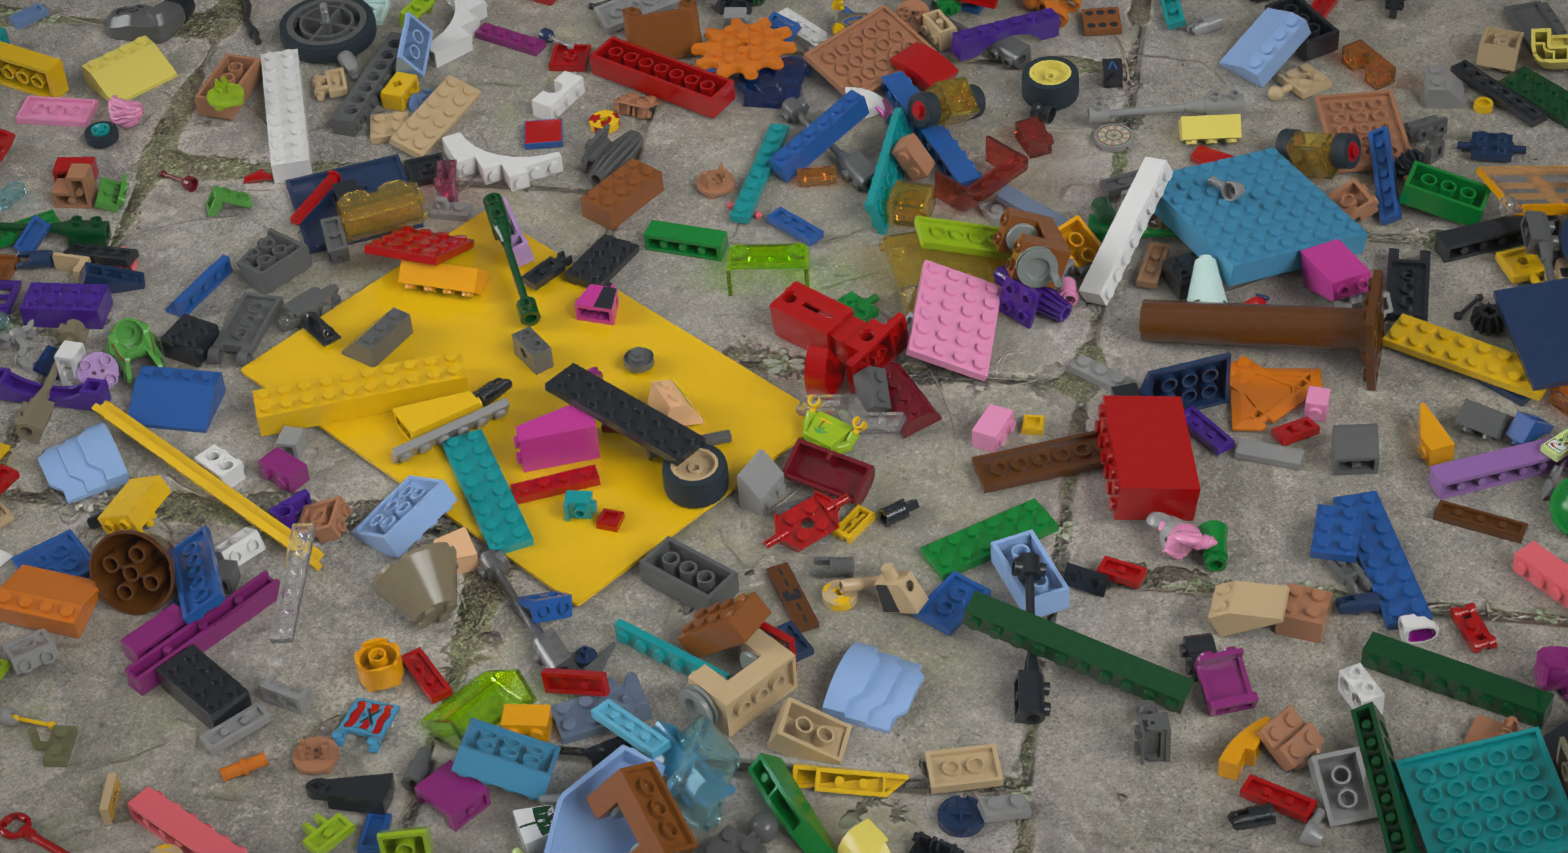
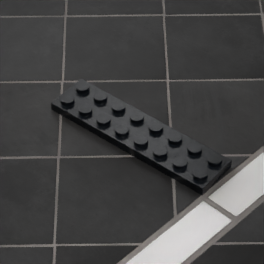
(625, 414)

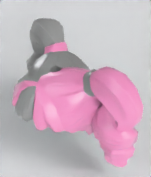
(1178, 536)

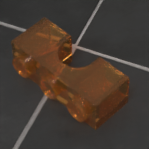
(1378, 70)

